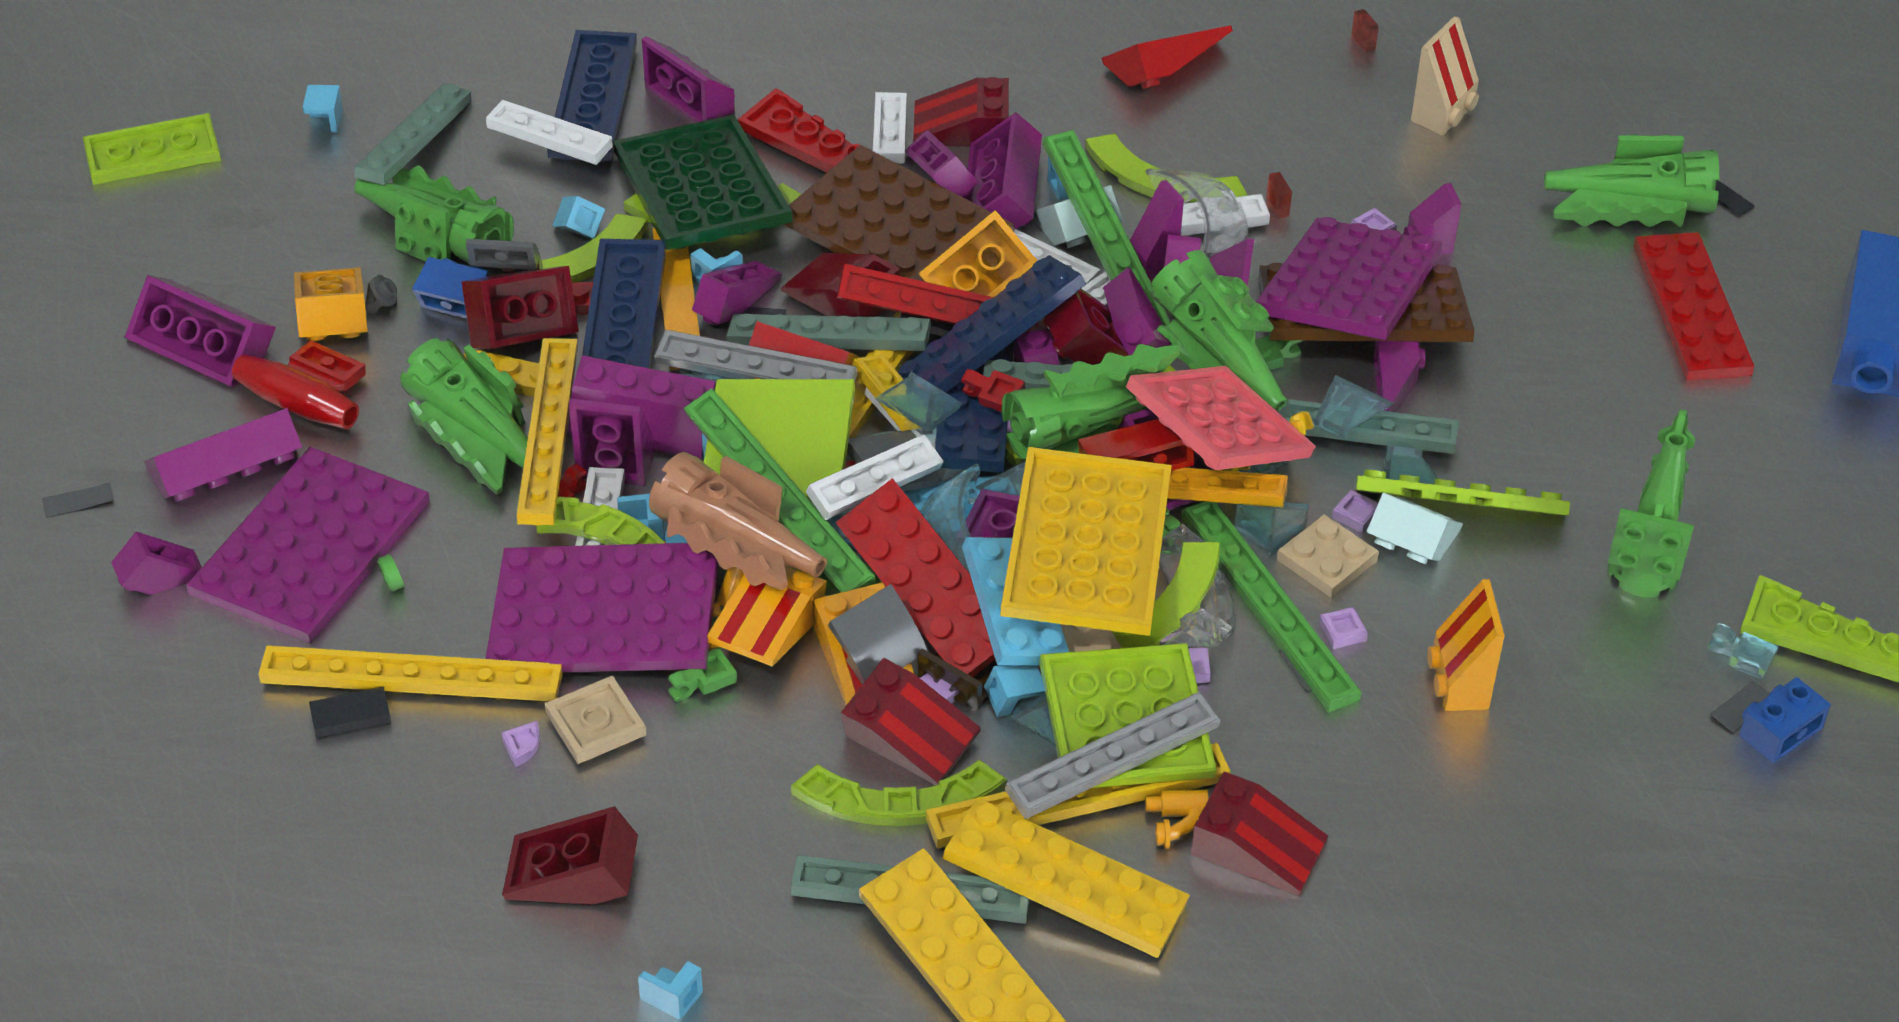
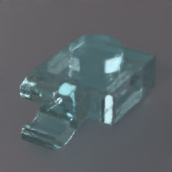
(1746, 653)

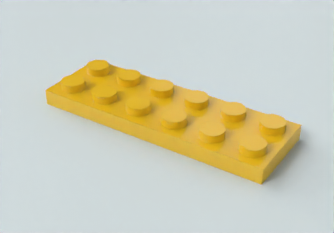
(1066, 877)
(953, 945)

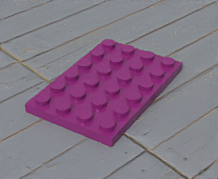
(1350, 277)
(308, 544)
(605, 607)

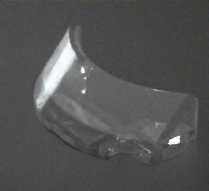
(1221, 212)
(1216, 616)

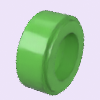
(390, 572)

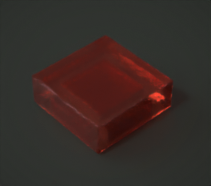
(1364, 30)
(1279, 195)

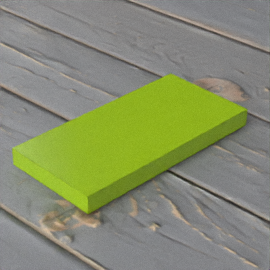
(151, 148)

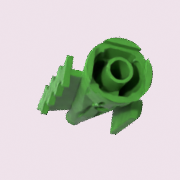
(1643, 183)
(435, 216)
(1215, 322)
(1080, 400)
(467, 408)
(1651, 543)

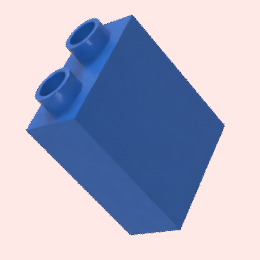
(1870, 318)

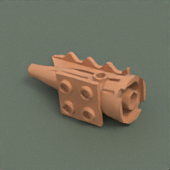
(732, 518)

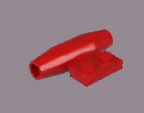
(307, 384)

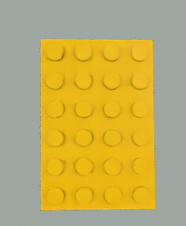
(1087, 541)

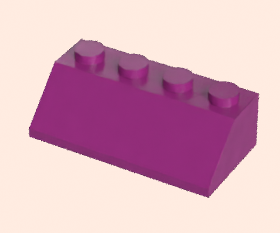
(1007, 169)
(196, 329)
(658, 394)
(223, 454)

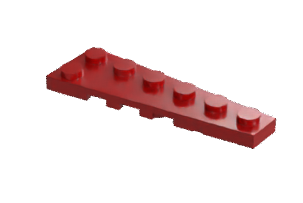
(785, 126)

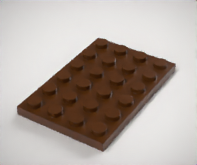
(884, 211)
(1433, 315)

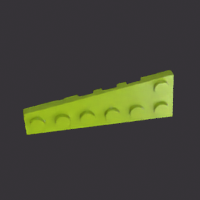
(1477, 494)
(1787, 620)

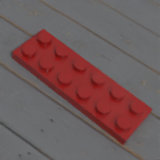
(1693, 306)
(924, 574)

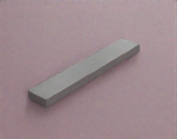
(743, 361)
(1112, 755)

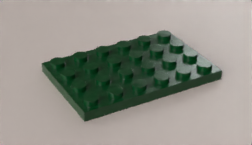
(701, 182)

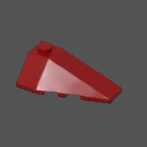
(1160, 58)

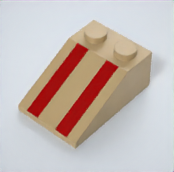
(1445, 80)

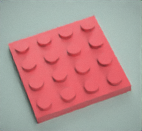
(1220, 417)

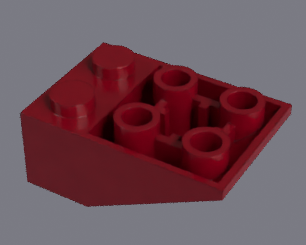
(820, 280)

